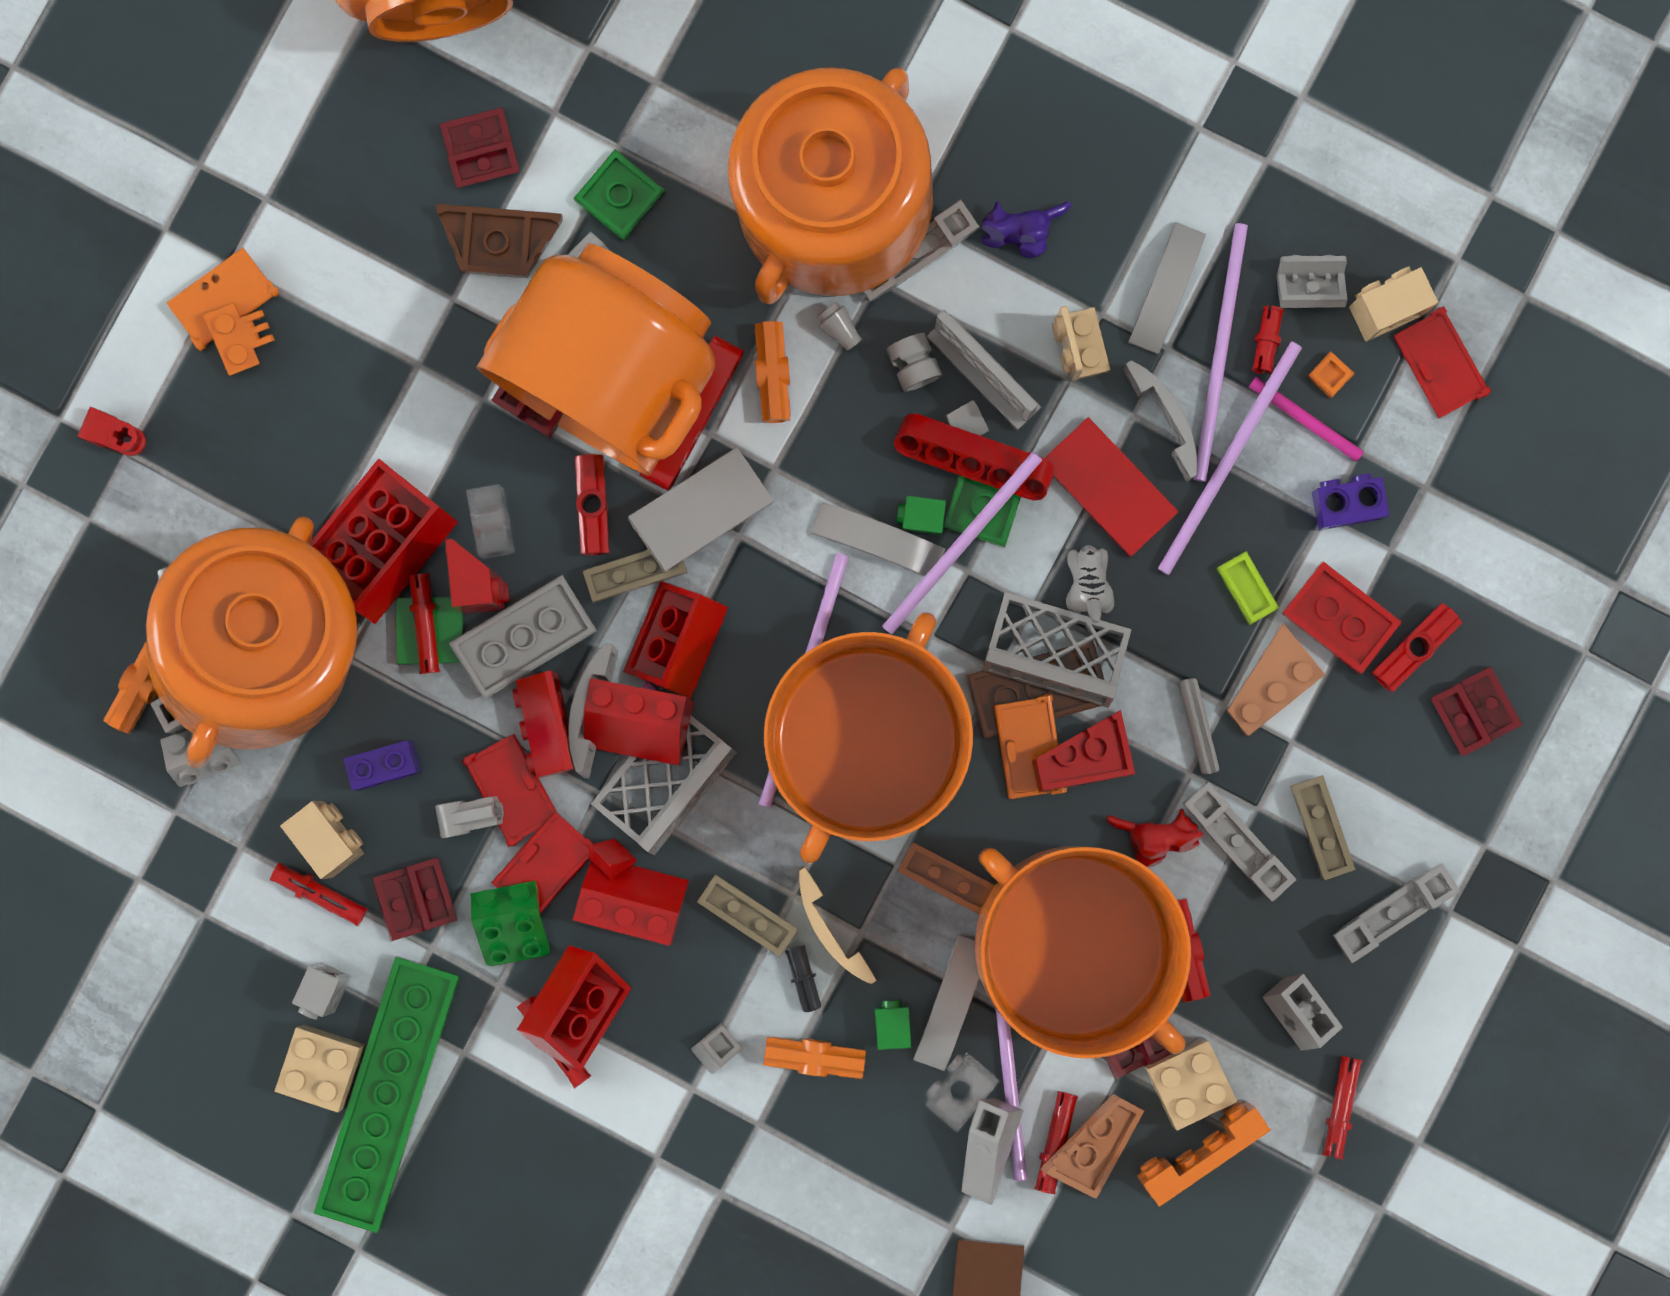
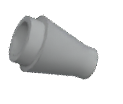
(839, 326)

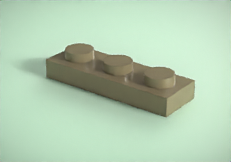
(627, 575)
(1322, 827)
(747, 915)

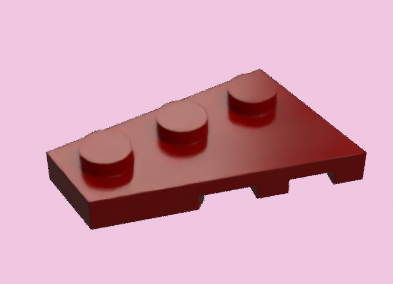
(1087, 758)

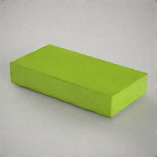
(1247, 588)

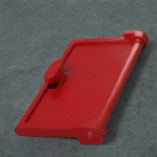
(1442, 361)
(505, 773)
(559, 857)

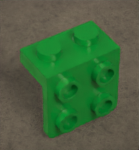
(509, 924)

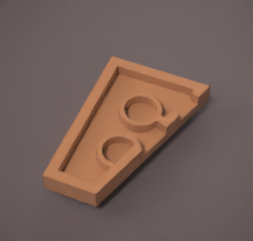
(1276, 680)
(1096, 1147)

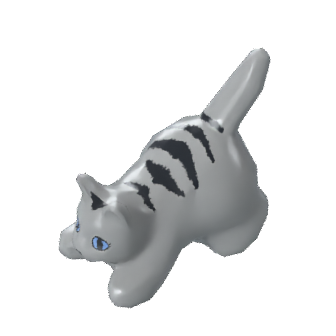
(1089, 587)

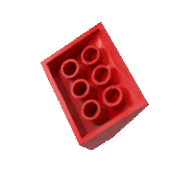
(381, 538)

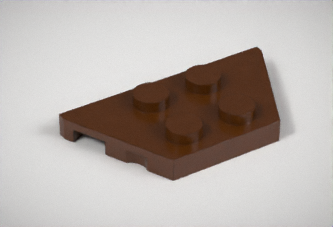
(497, 239)

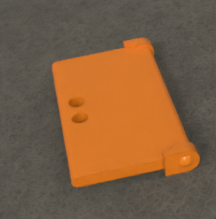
(237, 282)
(1033, 733)

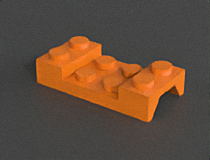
(1242, 1128)

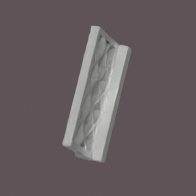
(982, 371)
(1056, 677)
(679, 802)

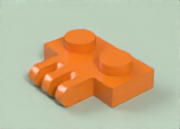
(237, 337)

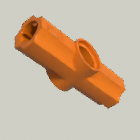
(772, 372)
(134, 695)
(814, 1057)

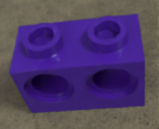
(1351, 510)
(382, 765)

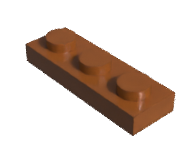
(945, 878)

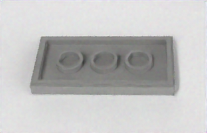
(700, 509)
(522, 637)

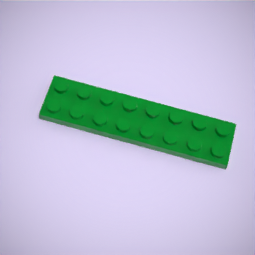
(386, 1094)

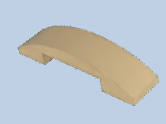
(855, 963)

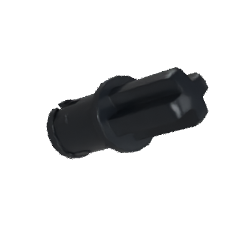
(803, 978)

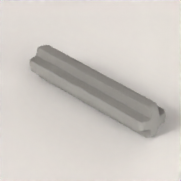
(1199, 726)

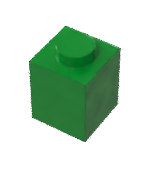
(922, 515)
(892, 1025)

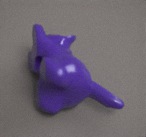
(1026, 229)

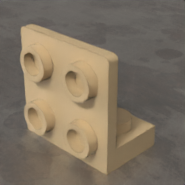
(1081, 343)

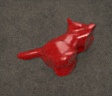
(1154, 840)

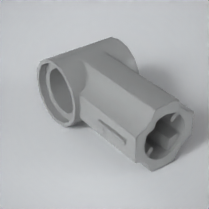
(462, 816)

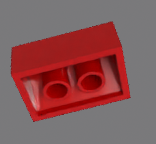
(472, 583)
(675, 639)
(636, 721)
(544, 724)
(632, 903)
(574, 1007)

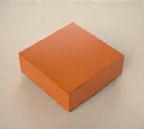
(1330, 374)

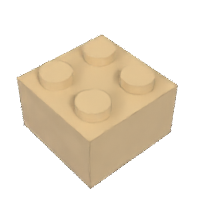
(1393, 304)
(323, 838)
(320, 1068)
(1190, 1084)

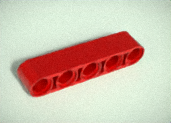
(726, 362)
(969, 455)

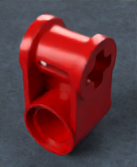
(109, 432)

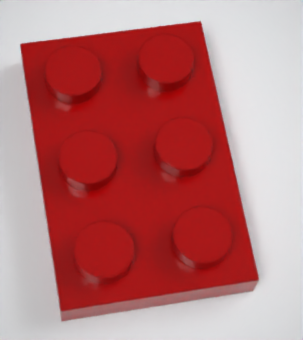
(1341, 617)

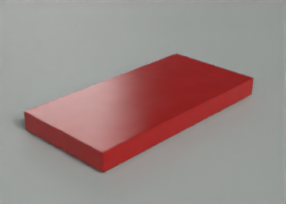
(1110, 487)

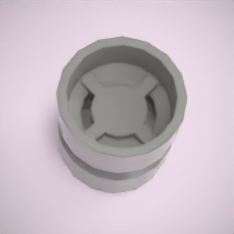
(913, 361)

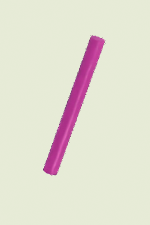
(1310, 422)

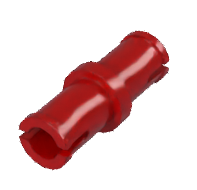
(1267, 340)

